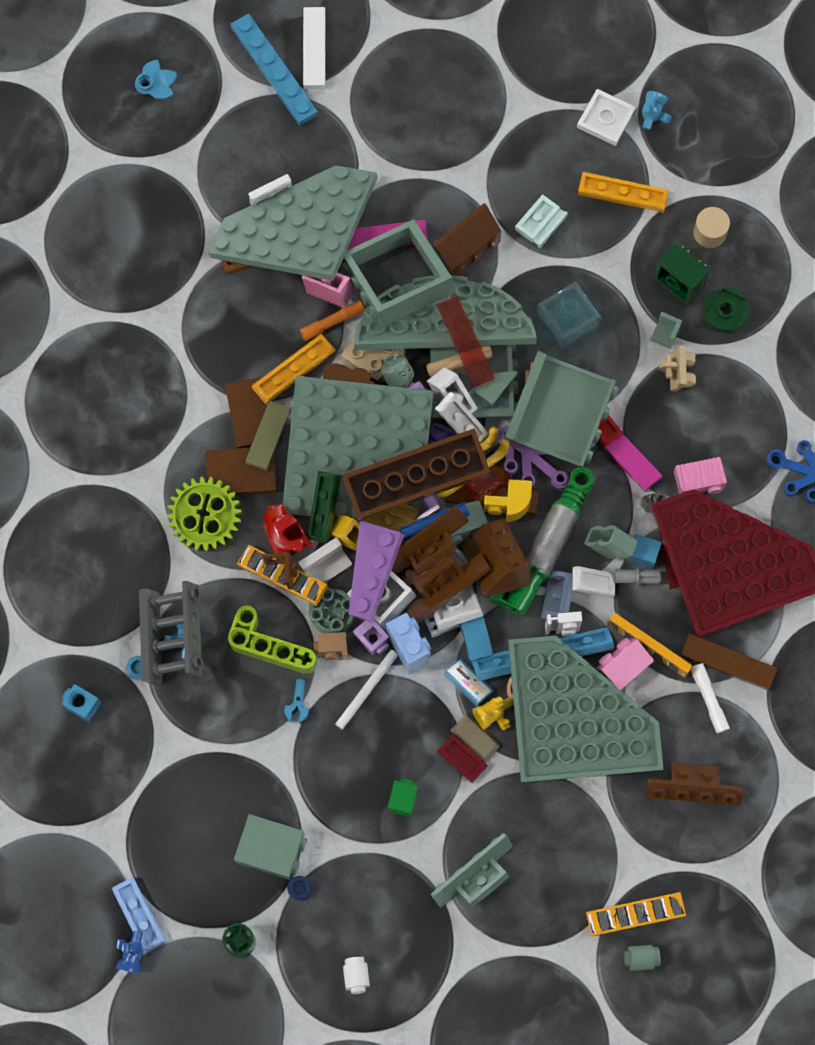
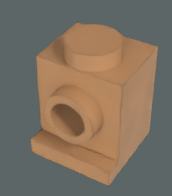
(331, 646)

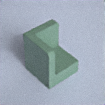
(666, 330)

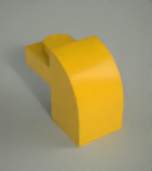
(514, 505)

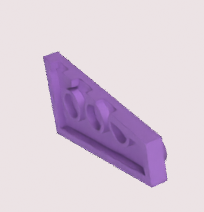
(373, 564)

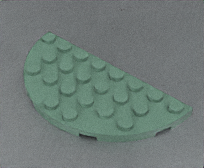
(491, 312)

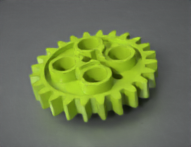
(183, 510)

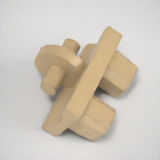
(675, 368)

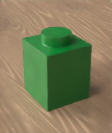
(403, 797)

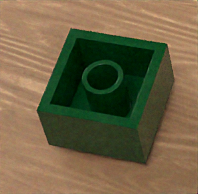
(681, 273)

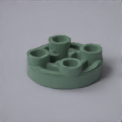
(331, 612)

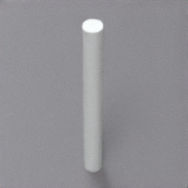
(367, 688)

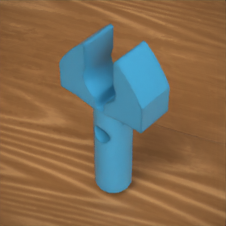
(297, 703)

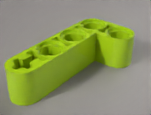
(275, 645)

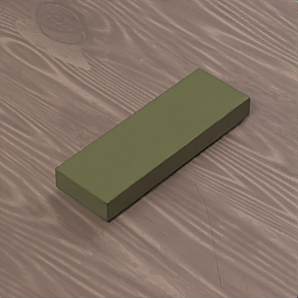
(268, 436)

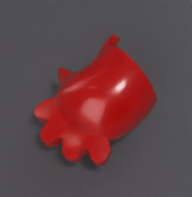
(284, 531)

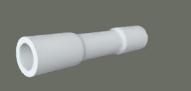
(715, 712)

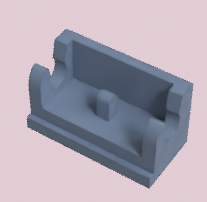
(557, 594)

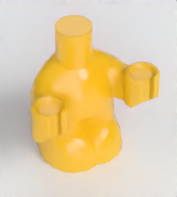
(492, 712)

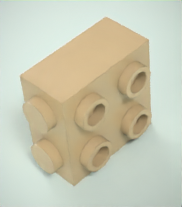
(369, 359)

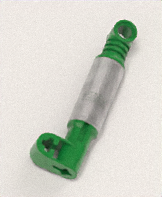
(550, 542)

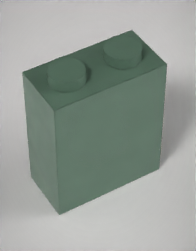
(270, 847)

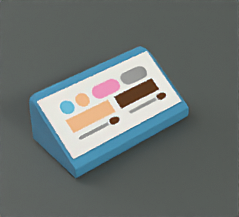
(465, 680)

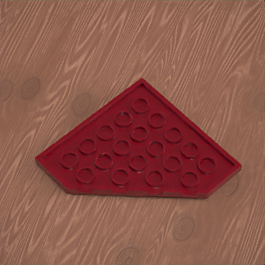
(730, 561)

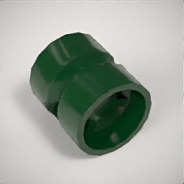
(239, 940)

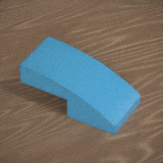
(476, 638)

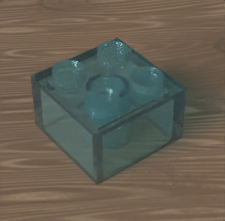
(568, 315)

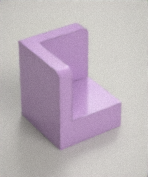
(431, 506)

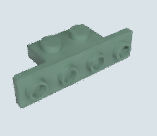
(477, 877)

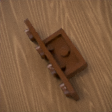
(430, 543)
(445, 582)
(694, 784)

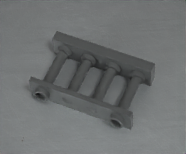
(150, 633)

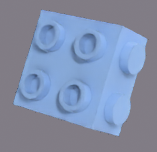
(407, 643)

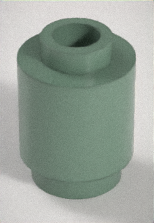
(642, 957)

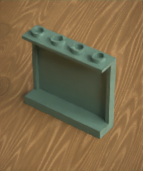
(561, 410)

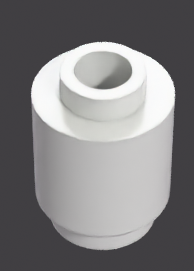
(356, 975)

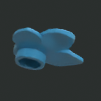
(158, 79)

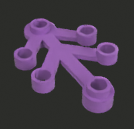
(530, 456)

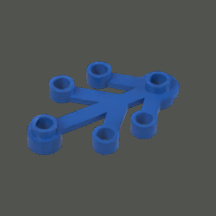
(797, 467)

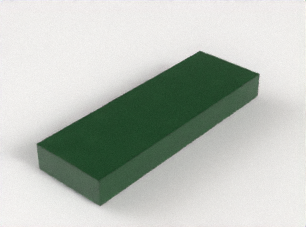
(323, 506)

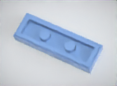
(138, 914)

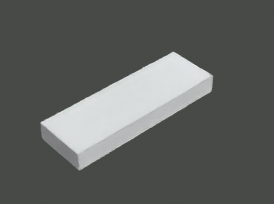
(459, 416)

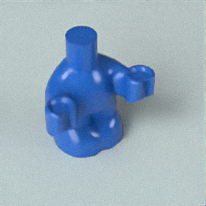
(131, 953)

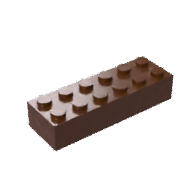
(416, 475)

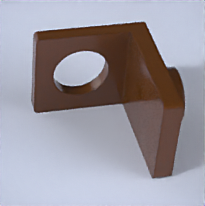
(290, 566)

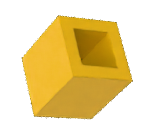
(346, 531)

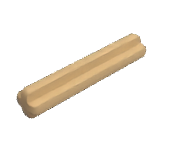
(453, 362)

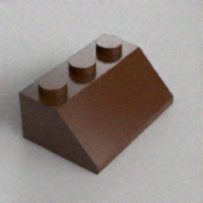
(468, 241)
(503, 556)

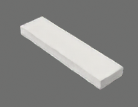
(314, 48)

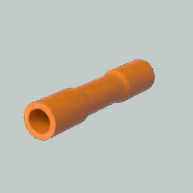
(343, 315)

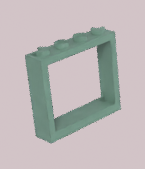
(411, 301)

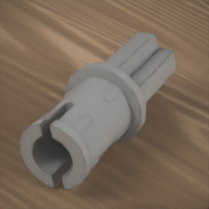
(637, 576)

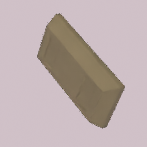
(475, 737)

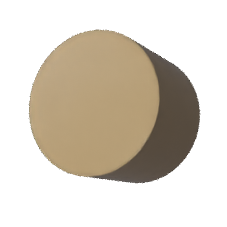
(711, 227)

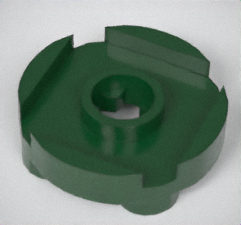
(720, 299)

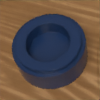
(299, 888)

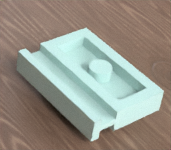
(541, 221)

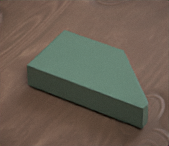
(492, 390)

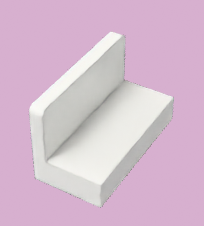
(326, 562)

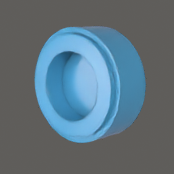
(134, 667)

